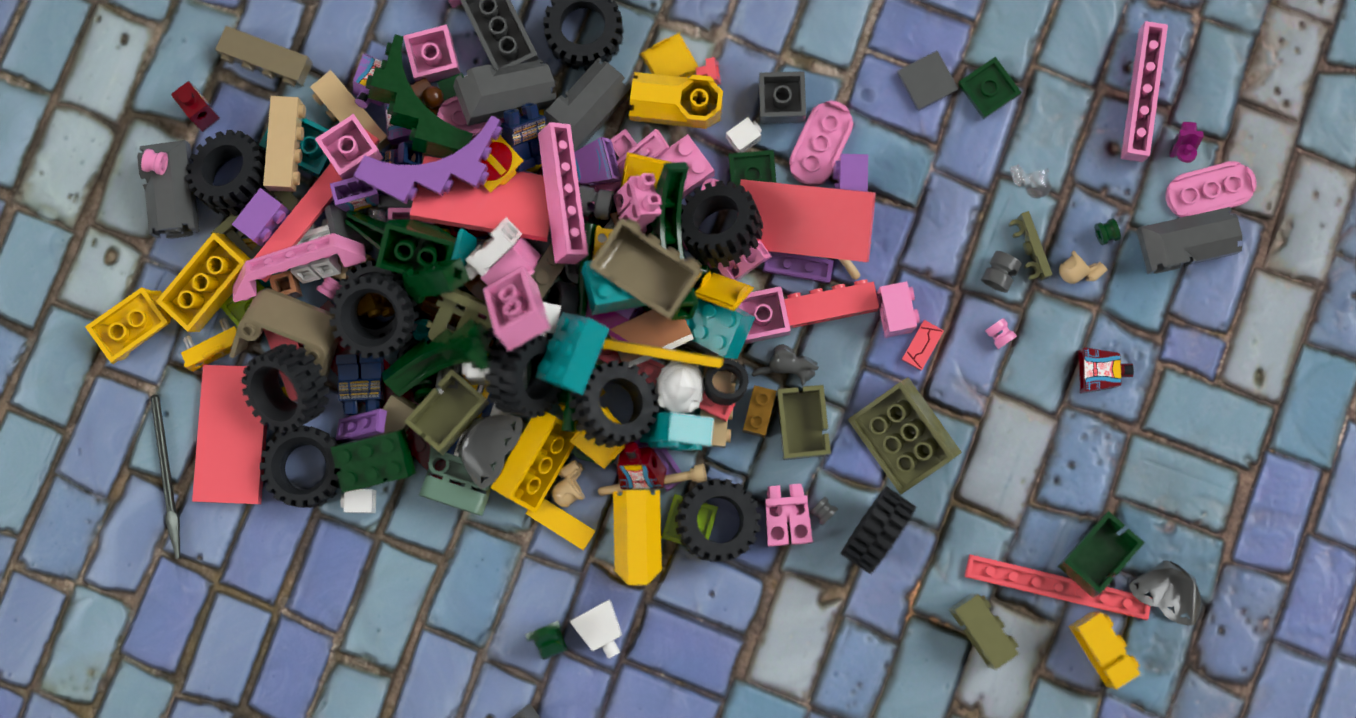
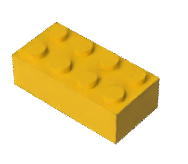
(204, 283)
(535, 462)

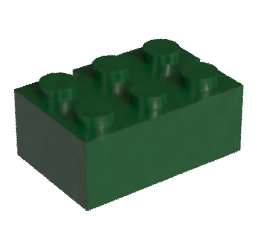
(373, 460)
(1100, 554)

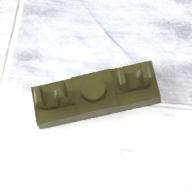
(1032, 246)

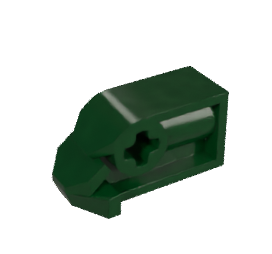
(435, 279)
(548, 640)

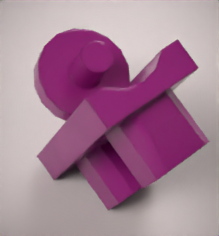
(1186, 142)

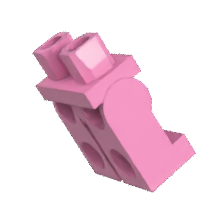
(639, 200)
(739, 270)
(784, 510)

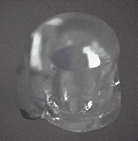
(1035, 183)

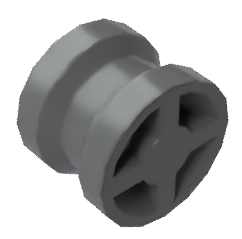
(823, 511)

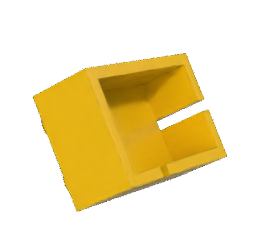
(1105, 649)

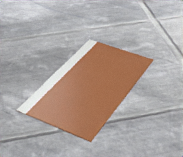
(652, 330)

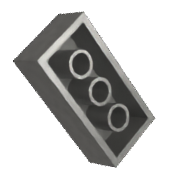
(500, 32)

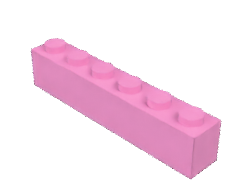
(1144, 91)
(562, 193)

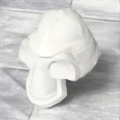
(680, 387)

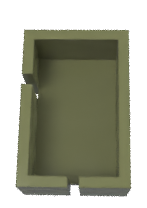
(446, 416)
(802, 422)
(985, 630)

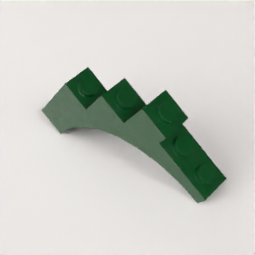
(428, 131)
(668, 225)
(446, 349)

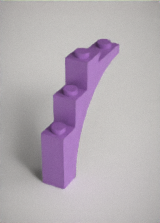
(436, 176)

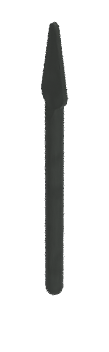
(172, 517)

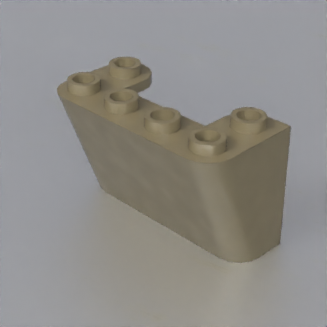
(646, 268)

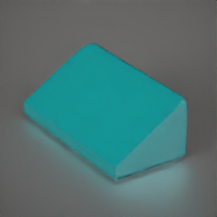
(464, 246)

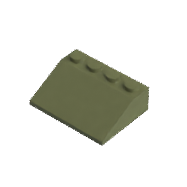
(904, 435)

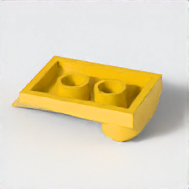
(129, 324)

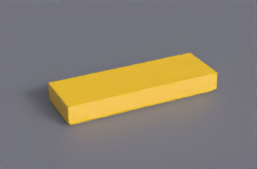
(563, 524)

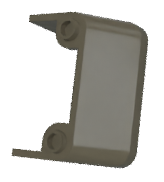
(291, 320)

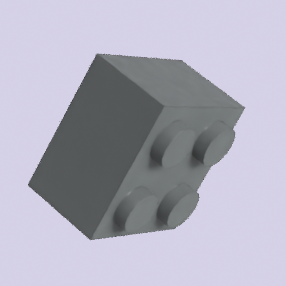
(782, 97)

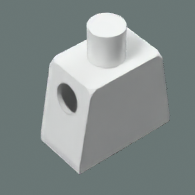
(599, 628)

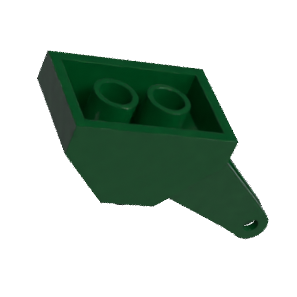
(403, 242)

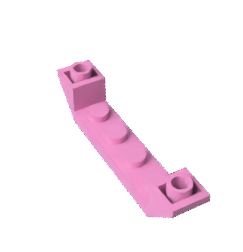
(349, 251)

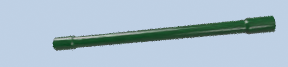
(590, 229)

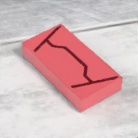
(922, 345)

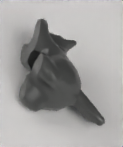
(786, 361)

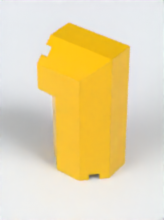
(675, 100)
(637, 536)

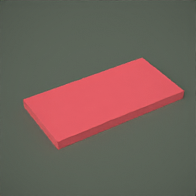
(477, 209)
(814, 219)
(227, 440)

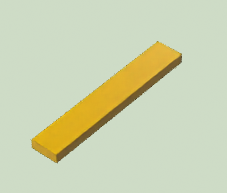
(664, 353)

